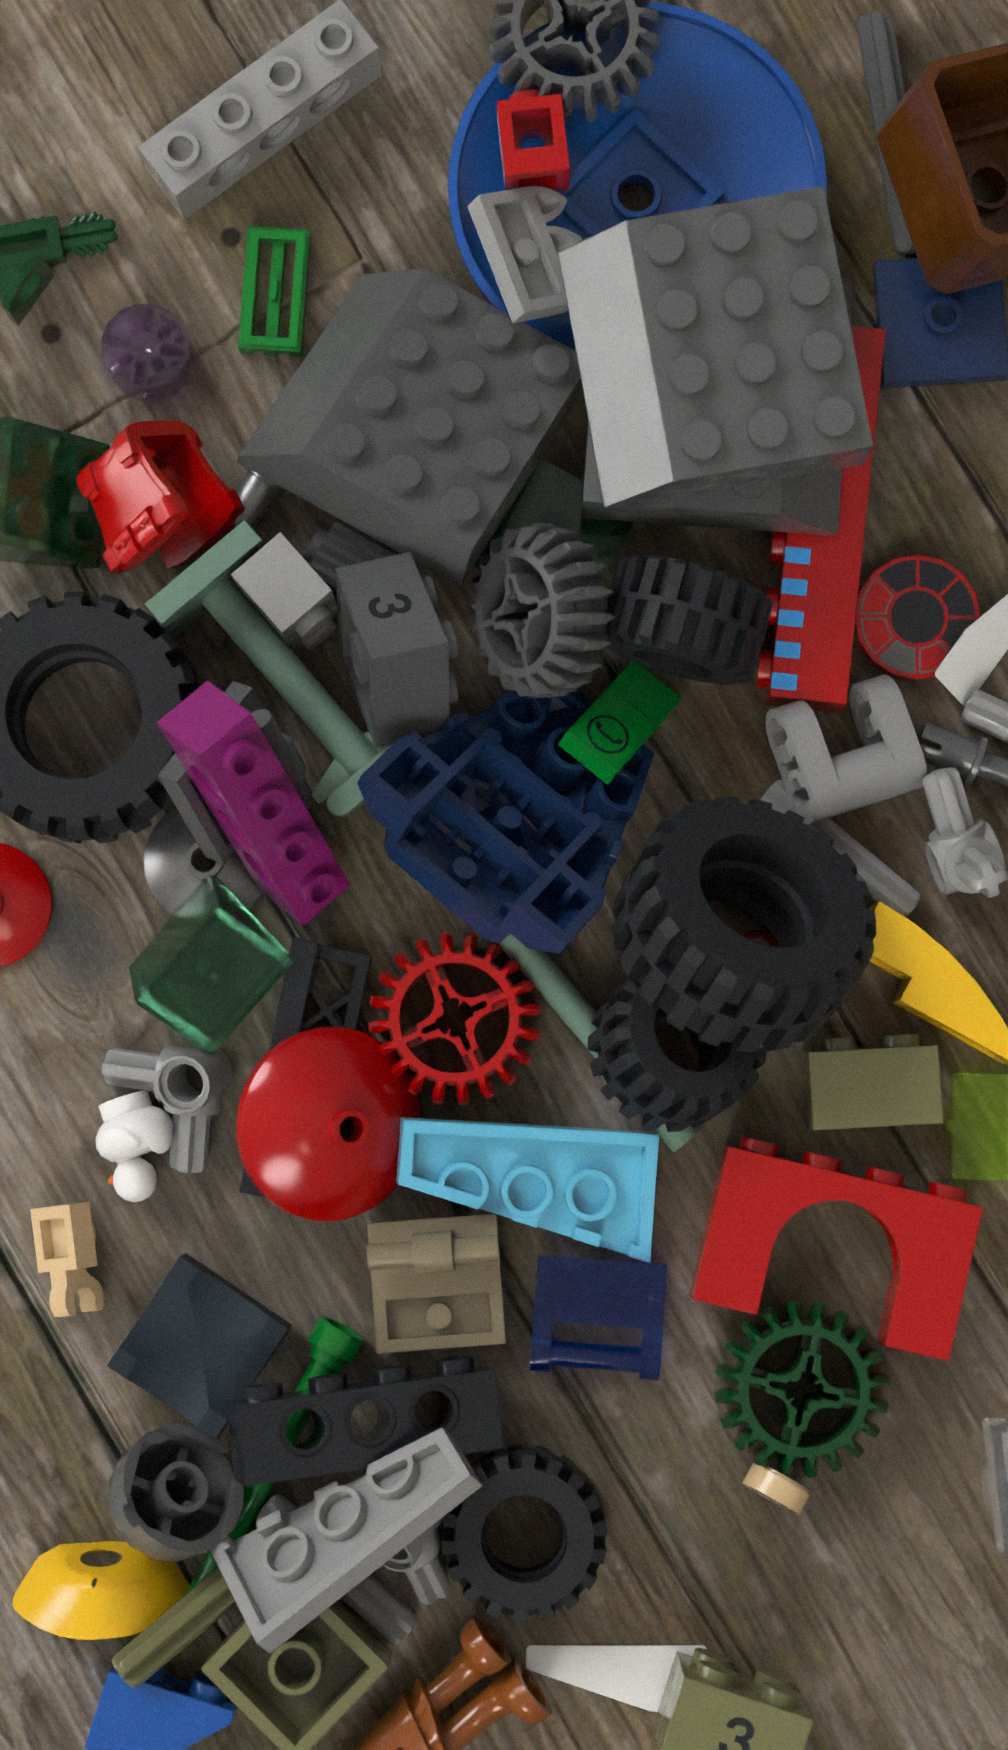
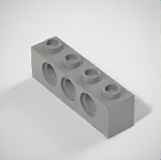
(262, 109)

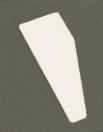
(976, 653)
(616, 1671)

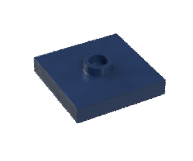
(937, 335)

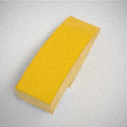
(936, 984)

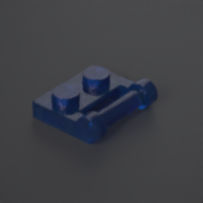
(603, 1295)

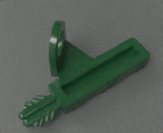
(35, 244)

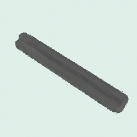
(884, 92)

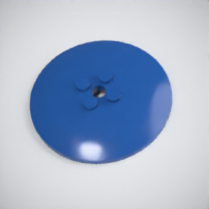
(702, 132)

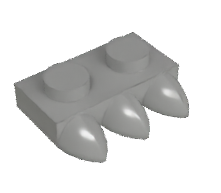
(524, 248)

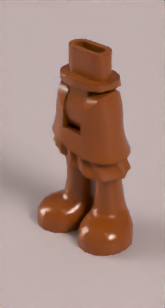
(415, 1716)

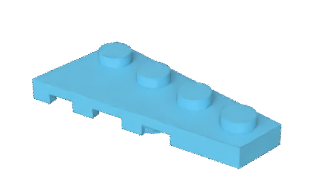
(549, 1177)

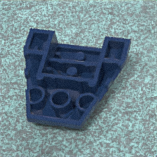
(506, 818)

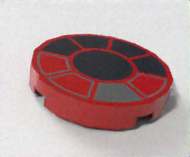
(913, 616)

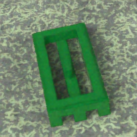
(271, 342)

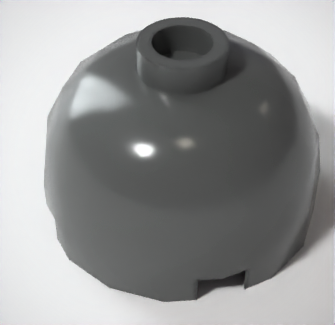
(174, 1493)

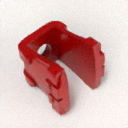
(157, 494)

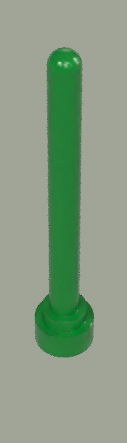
(330, 1350)

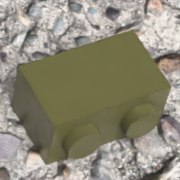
(872, 1085)

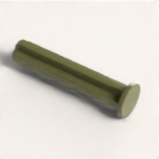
(174, 1630)

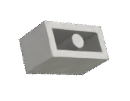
(288, 594)

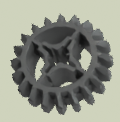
(595, 84)
(541, 610)

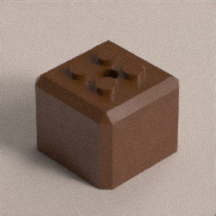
(933, 145)

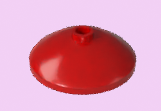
(294, 1118)

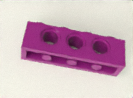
(254, 802)

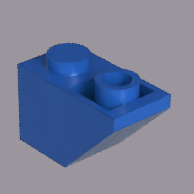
(158, 1713)

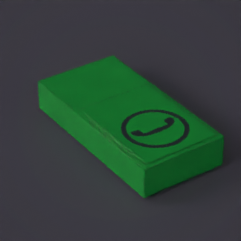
(620, 722)

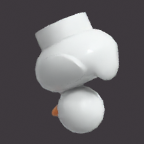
(127, 1132)

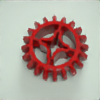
(432, 968)

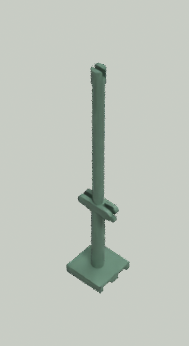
(210, 587)

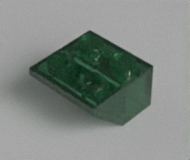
(40, 501)

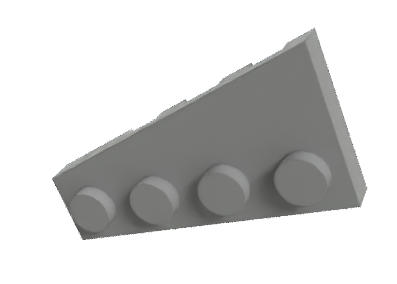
(322, 1550)

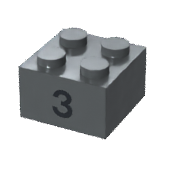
(395, 647)

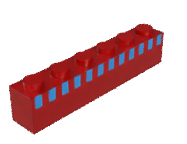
(821, 578)

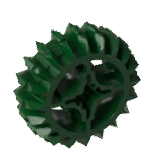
(797, 1419)

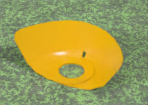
(124, 1602)

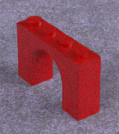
(927, 1236)

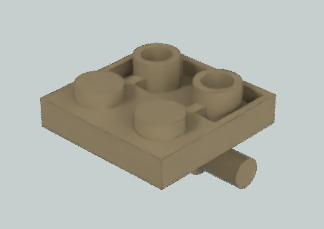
(436, 1283)

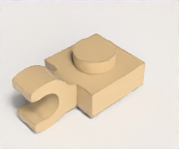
(65, 1249)

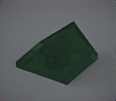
(208, 967)

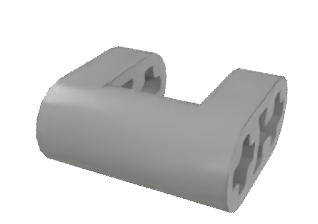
(881, 769)

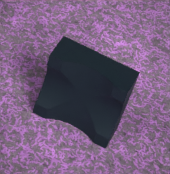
(199, 1344)

